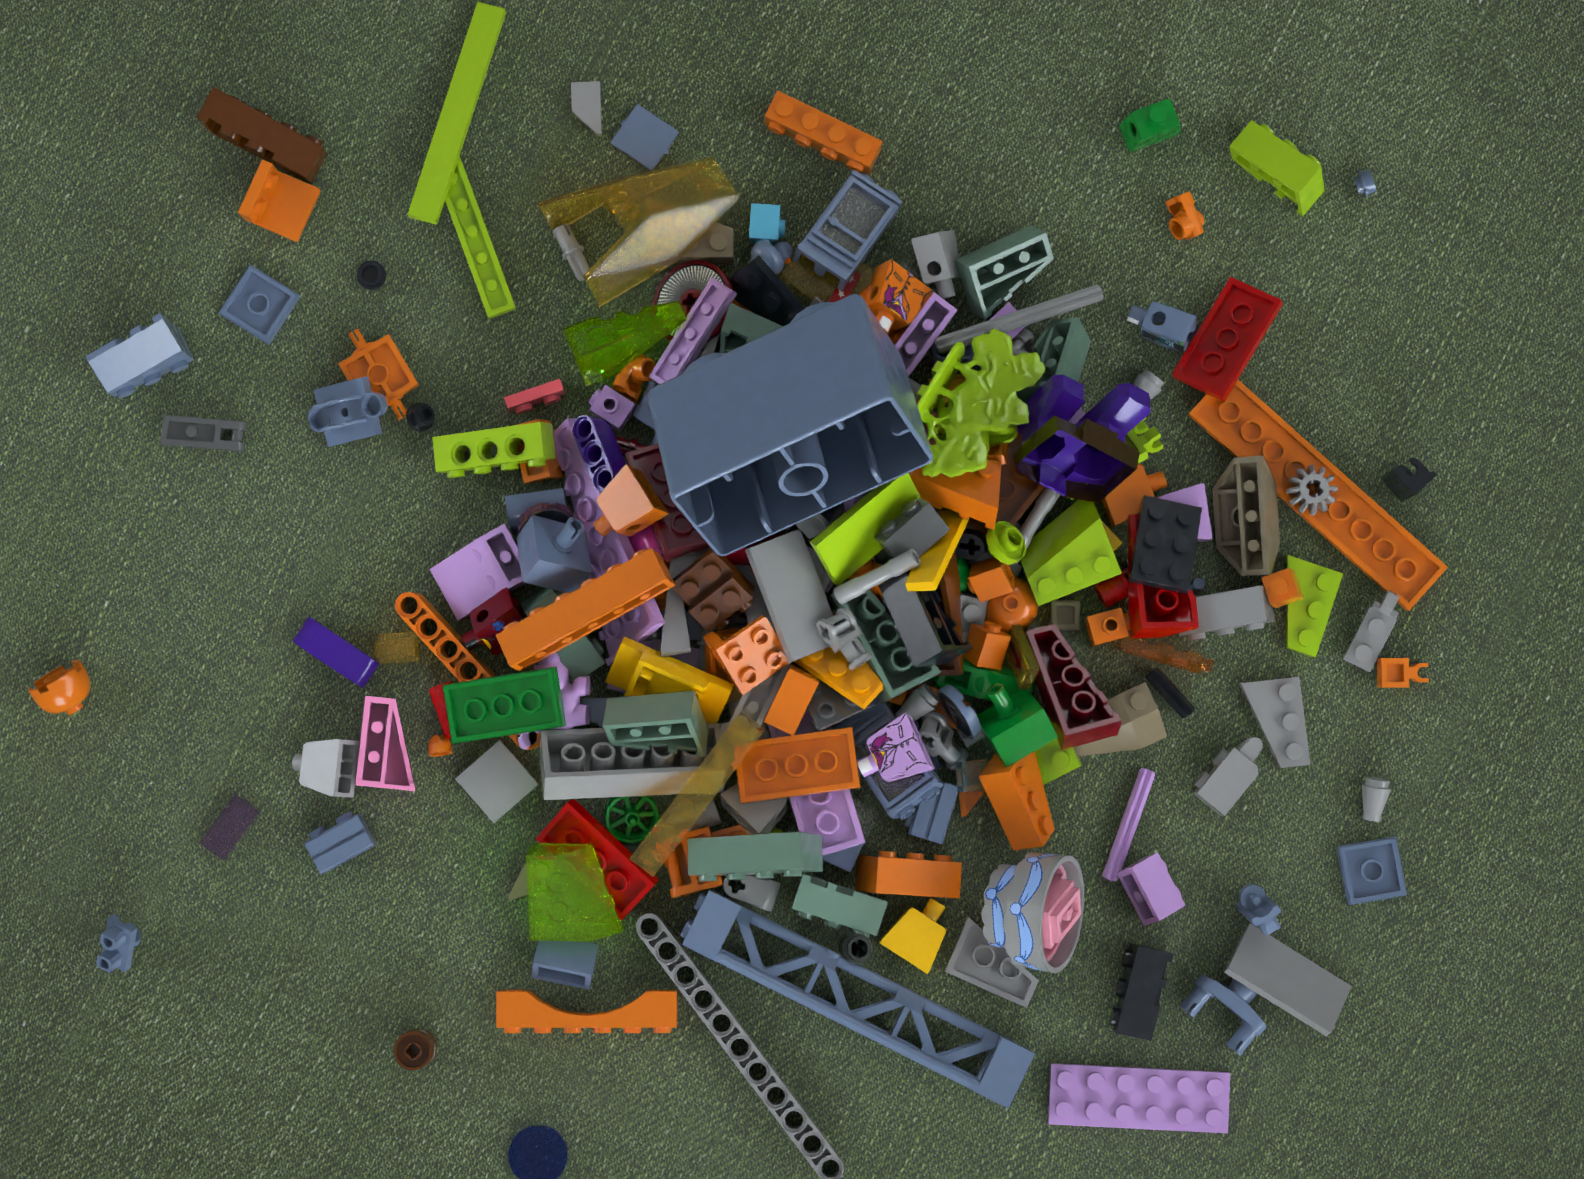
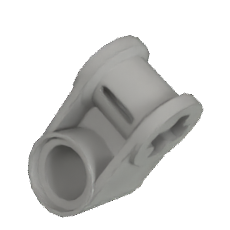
(756, 892)

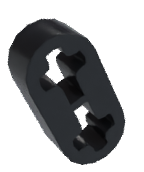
(966, 550)

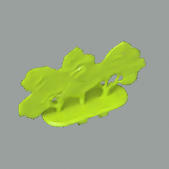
(980, 402)

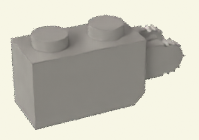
(1230, 776)

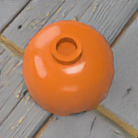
(1013, 608)
(62, 689)

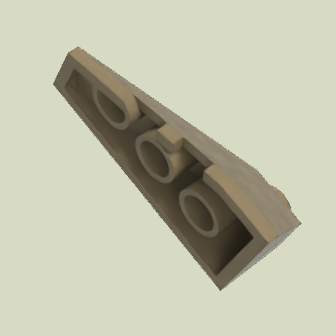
(1139, 725)

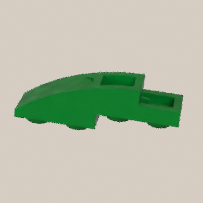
(977, 680)

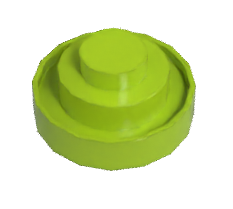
(1006, 543)

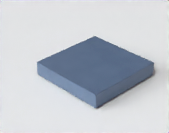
(259, 304)
(1371, 870)

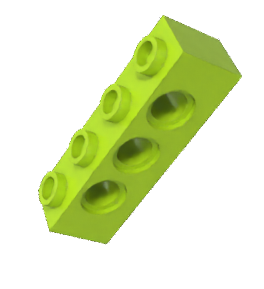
(450, 449)

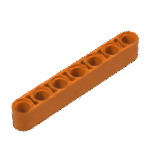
(437, 642)

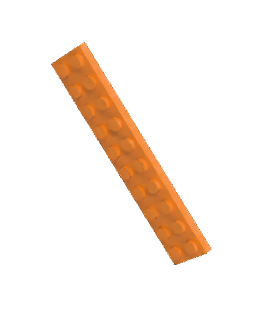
(1351, 523)

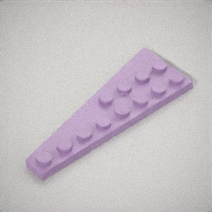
(603, 551)

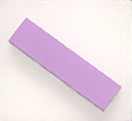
(694, 331)

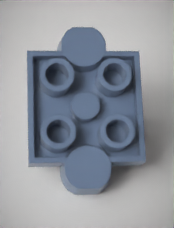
(347, 411)

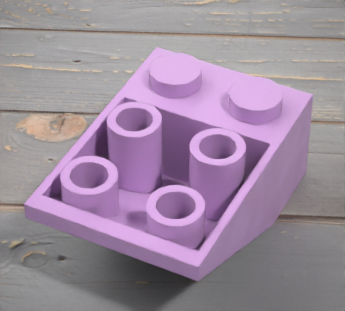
(479, 571)

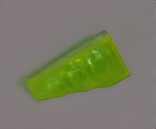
(611, 344)

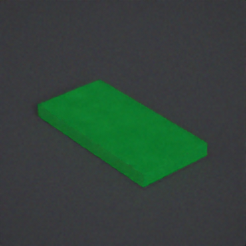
(504, 705)

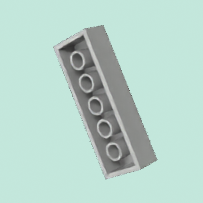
(587, 766)

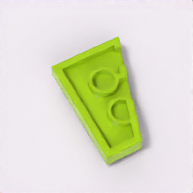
(1309, 616)

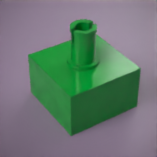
(1015, 724)

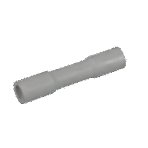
(1042, 506)
(893, 568)

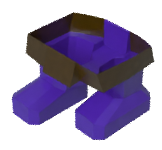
(1088, 452)

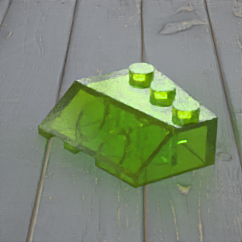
(568, 894)

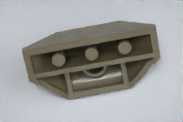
(1247, 516)

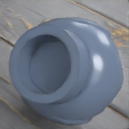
(774, 256)

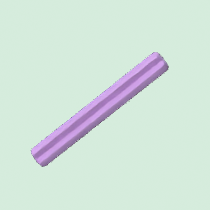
(1128, 824)

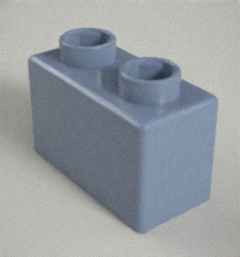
(787, 425)

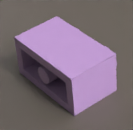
(1151, 889)

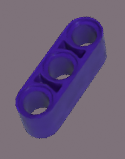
(598, 449)
(335, 652)

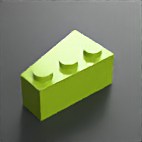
(1279, 164)

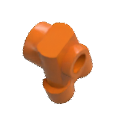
(1187, 220)
(632, 376)

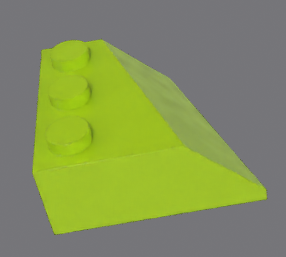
(1069, 554)

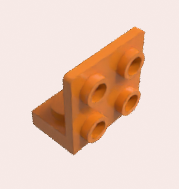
(278, 202)
(748, 654)

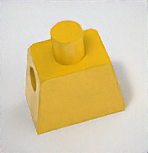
(917, 935)

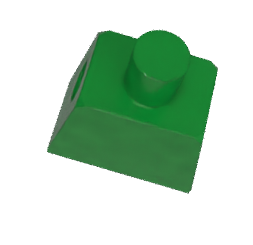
(1152, 125)

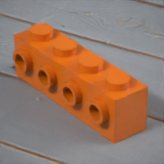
(822, 132)

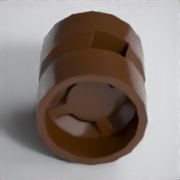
(415, 1049)

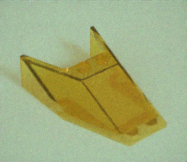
(660, 218)

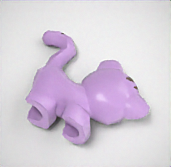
(575, 713)

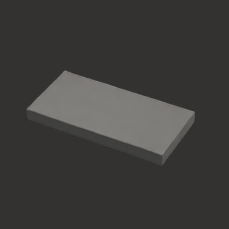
(791, 593)
(1288, 979)

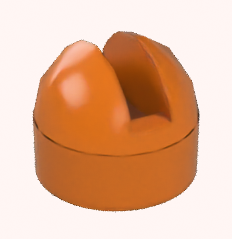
(439, 746)

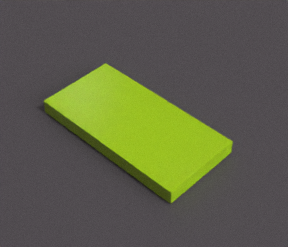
(851, 538)

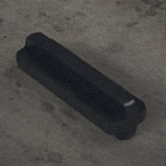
(1170, 692)

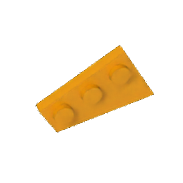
(832, 668)

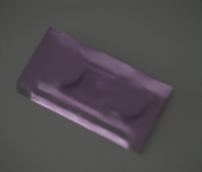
(230, 827)

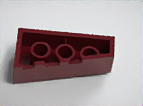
(1069, 695)

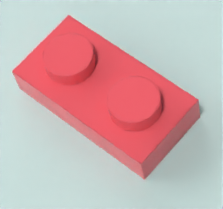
(546, 393)

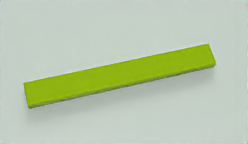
(457, 113)

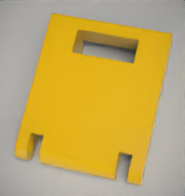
(664, 678)

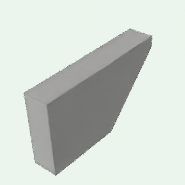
(587, 104)

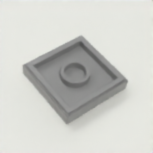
(497, 781)

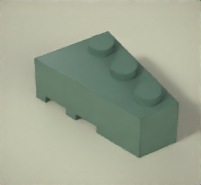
(743, 327)
(1062, 350)
(658, 721)

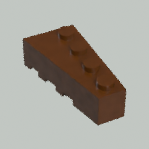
(262, 136)

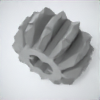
(1321, 487)

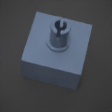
(554, 554)

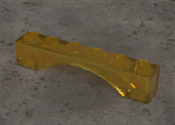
(697, 793)

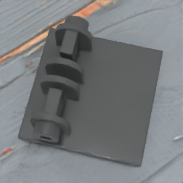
(830, 707)

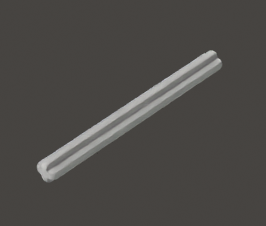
(1022, 317)

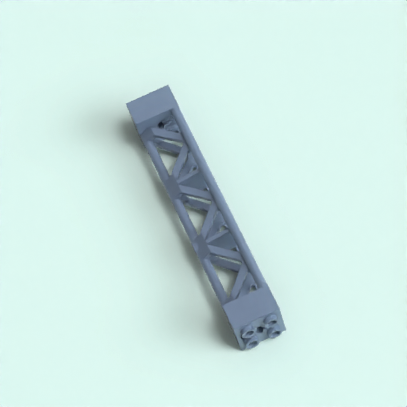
(1002, 1067)

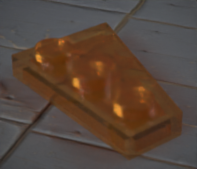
(1166, 655)

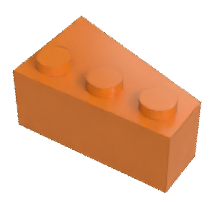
(970, 494)
(1019, 801)
(909, 875)

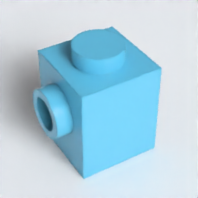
(765, 223)

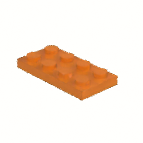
(799, 766)

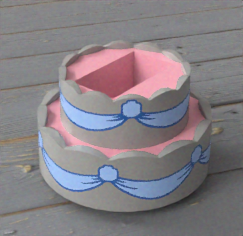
(1035, 910)

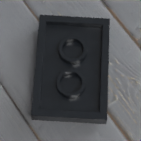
(1165, 544)

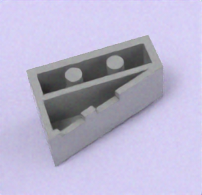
(1231, 610)

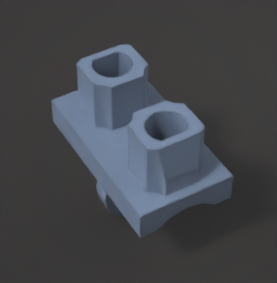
(1258, 908)
(118, 945)

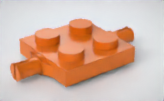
(383, 366)

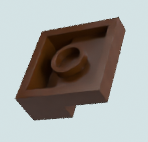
(714, 590)

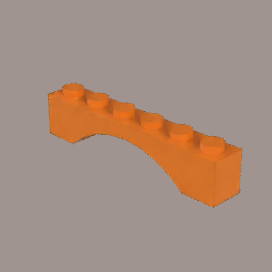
(524, 1009)

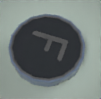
(961, 716)

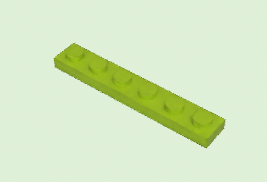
(478, 245)

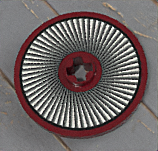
(687, 283)

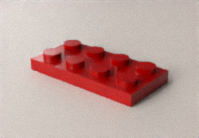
(1227, 339)
(622, 877)

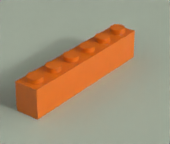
(585, 609)

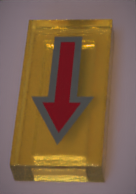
(1021, 657)

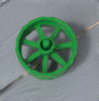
(630, 815)

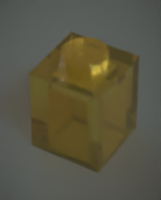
(397, 648)

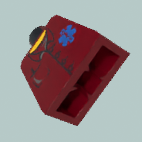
(490, 620)

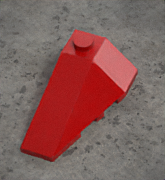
(1156, 610)

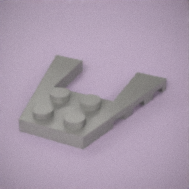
(675, 631)

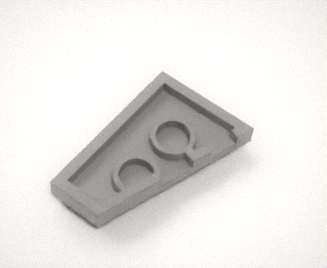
(1280, 714)
(989, 966)

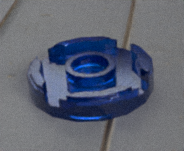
(538, 1153)

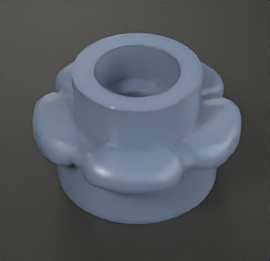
(1365, 182)

